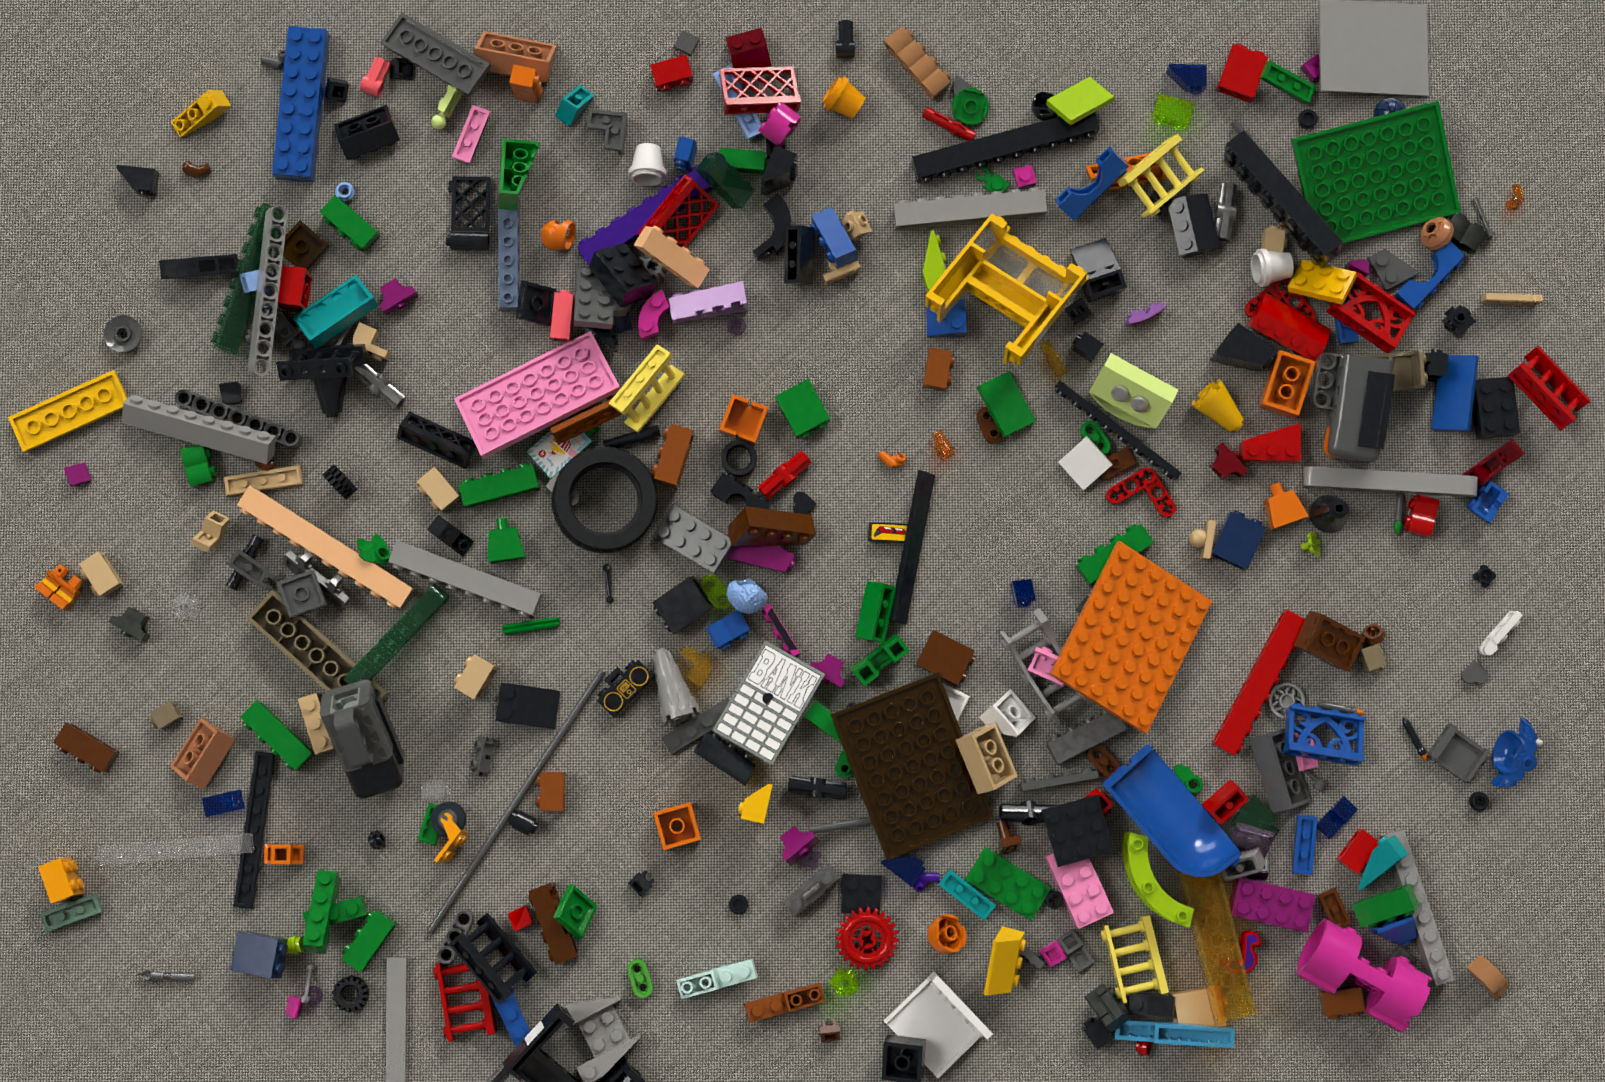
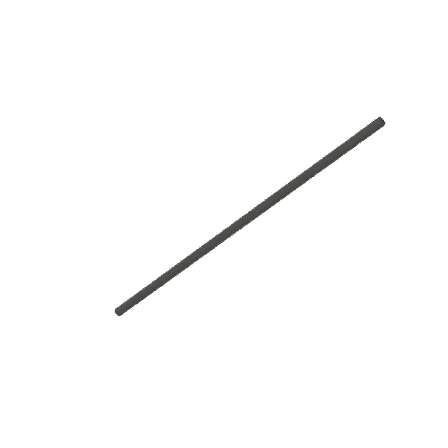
(515, 802)

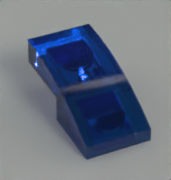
(223, 803)
(1336, 817)

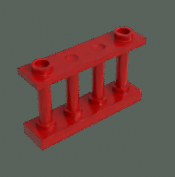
(1541, 396)
(484, 1004)

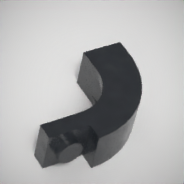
(781, 217)

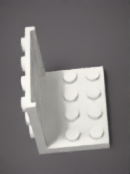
(940, 1018)

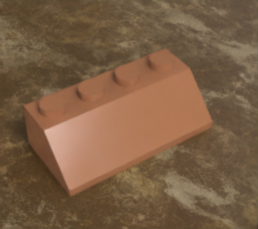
(505, 50)

